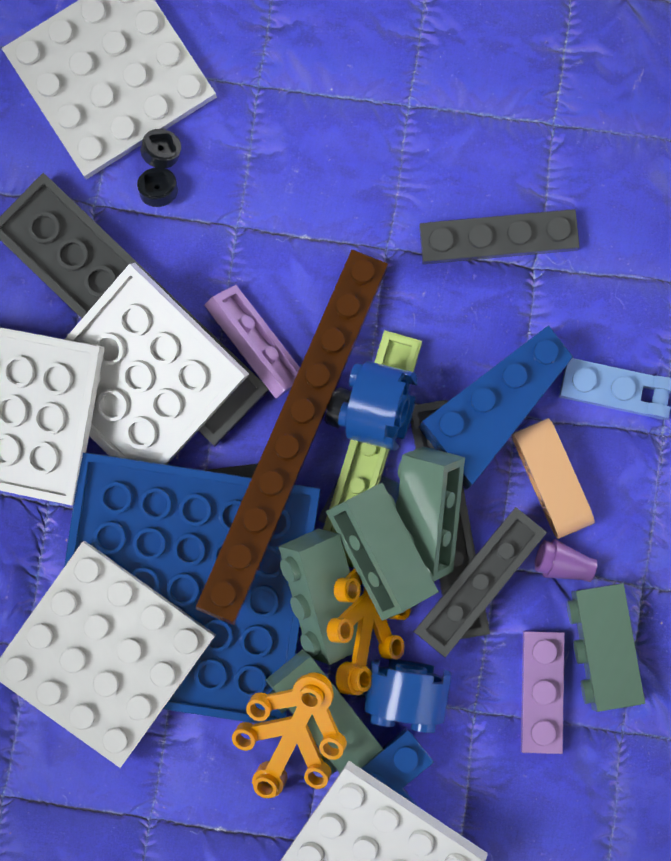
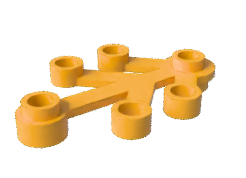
(354, 676)
(293, 731)

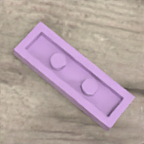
(254, 340)
(542, 692)

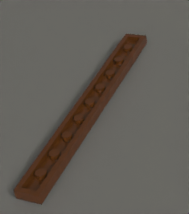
(291, 438)

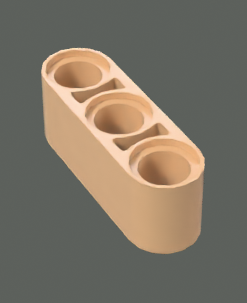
(553, 478)

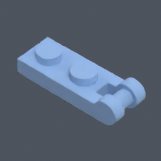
(615, 388)

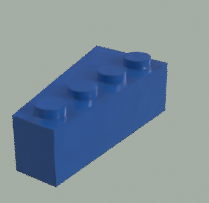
(494, 405)

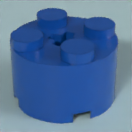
(378, 404)
(407, 695)

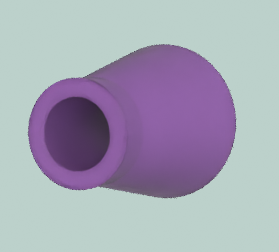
(564, 562)

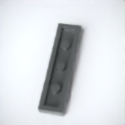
(499, 236)
(480, 582)

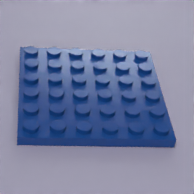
(167, 533)

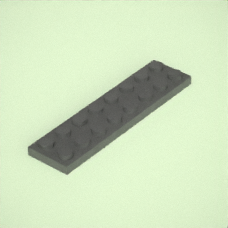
(80, 266)

